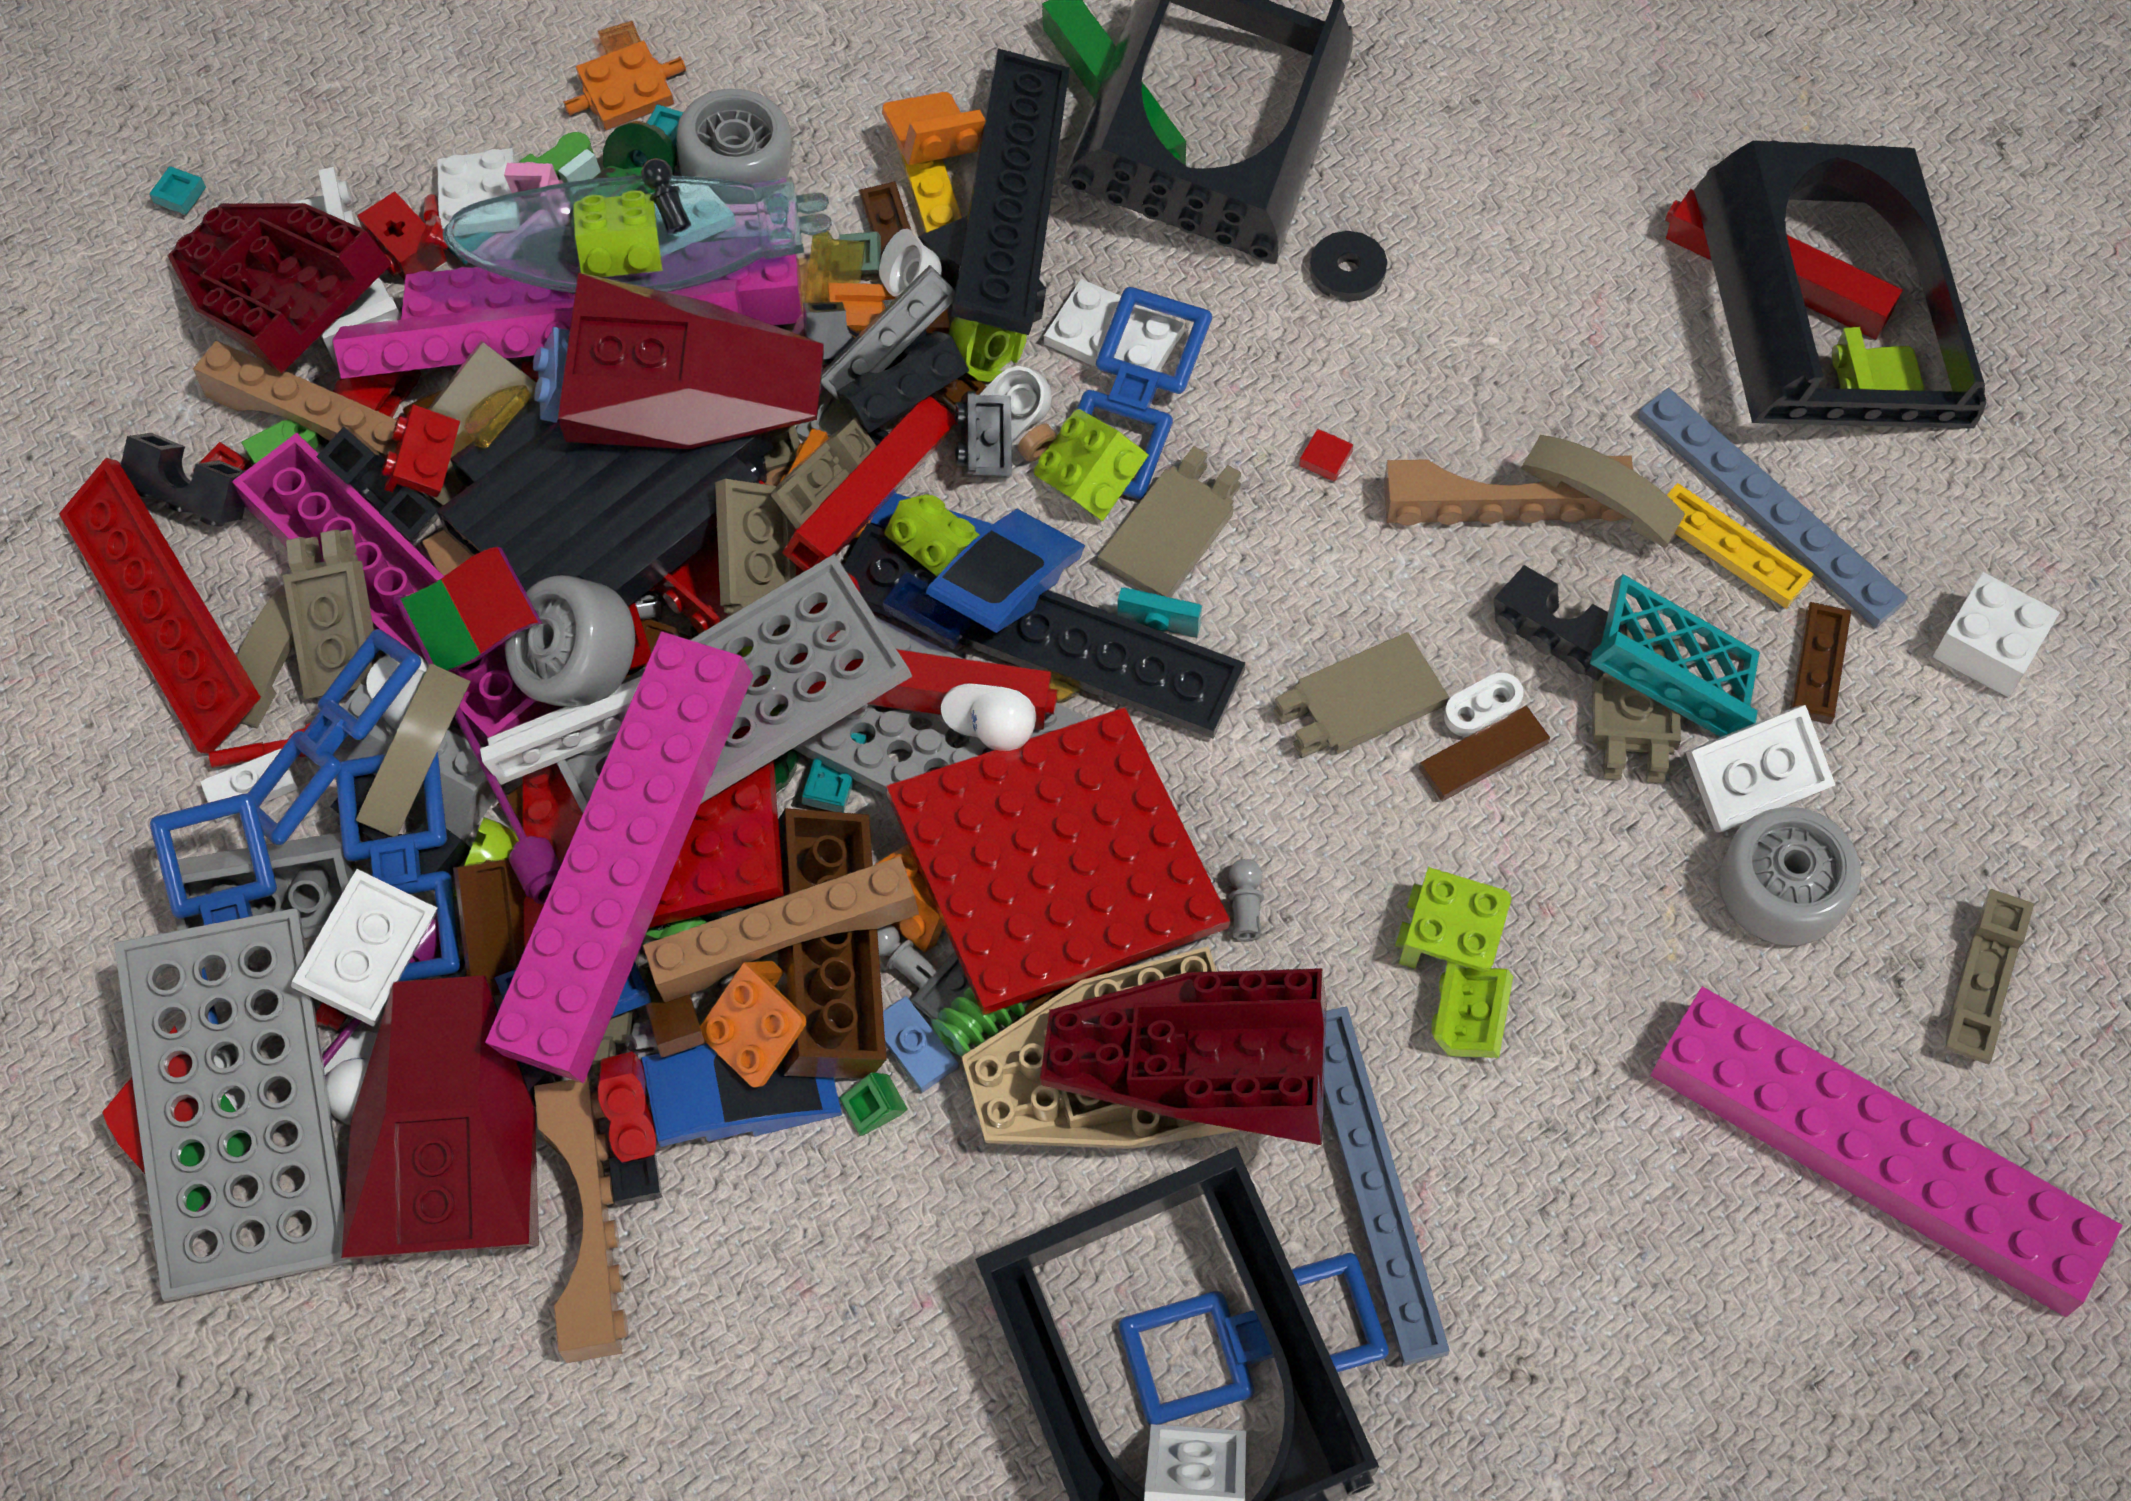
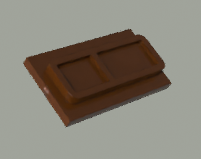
(490, 918)

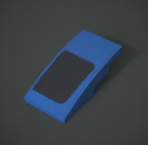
(1005, 570)
(704, 1096)

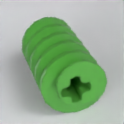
(966, 1023)

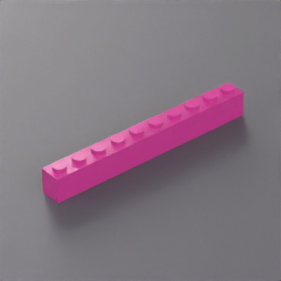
(453, 336)

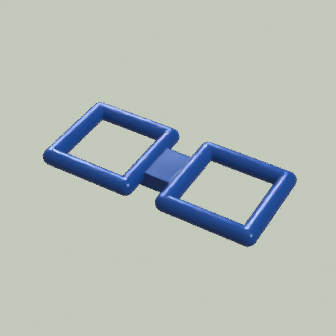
(1137, 385)
(330, 730)
(397, 858)
(226, 903)
(1243, 1340)

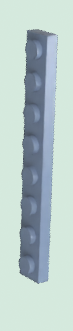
(1773, 508)
(1379, 1196)

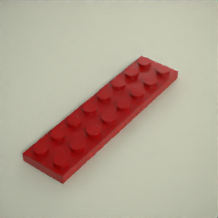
(159, 606)

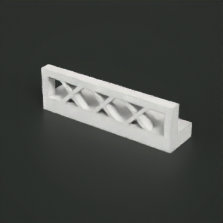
(556, 735)

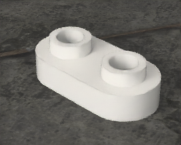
(1480, 705)

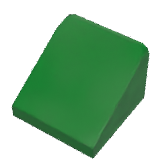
(873, 1102)

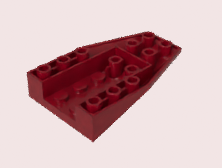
(275, 274)
(679, 370)
(1201, 1049)
(440, 1131)

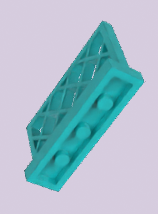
(1670, 680)

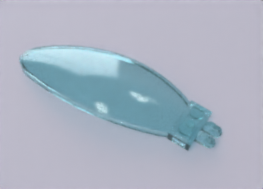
(732, 222)

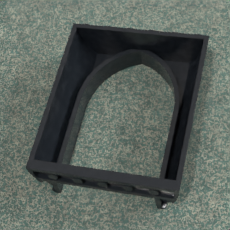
(1233, 204)
(1770, 331)
(1322, 1440)

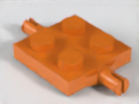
(624, 85)

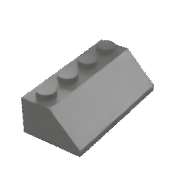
(463, 782)
(306, 871)

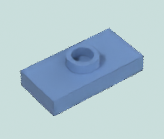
(916, 1045)

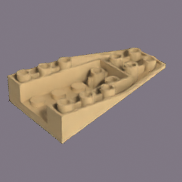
(1021, 1111)

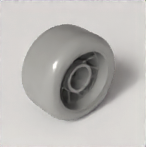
(734, 138)
(578, 649)
(1785, 904)

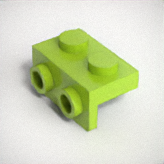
(929, 531)
(1472, 1011)

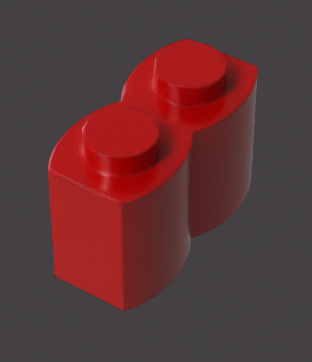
(379, 391)
(626, 1106)

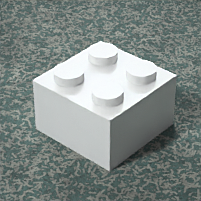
(1996, 634)

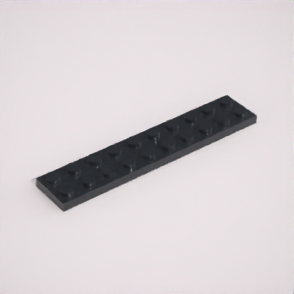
(1011, 193)
(1079, 645)

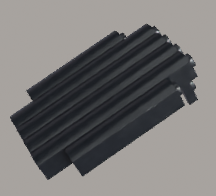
(592, 507)

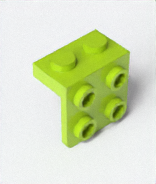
(617, 234)
(1874, 367)
(1090, 463)
(1454, 921)

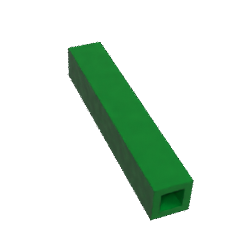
(1088, 53)

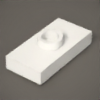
(242, 779)

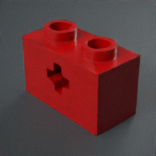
(399, 236)

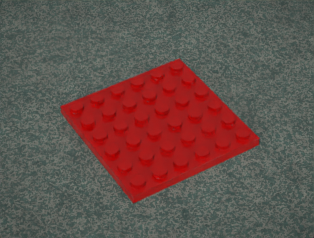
(1056, 860)
(723, 863)

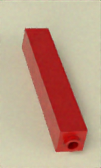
(1824, 281)
(870, 484)
(938, 674)

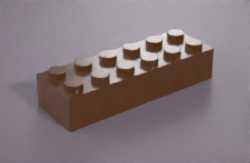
(835, 975)

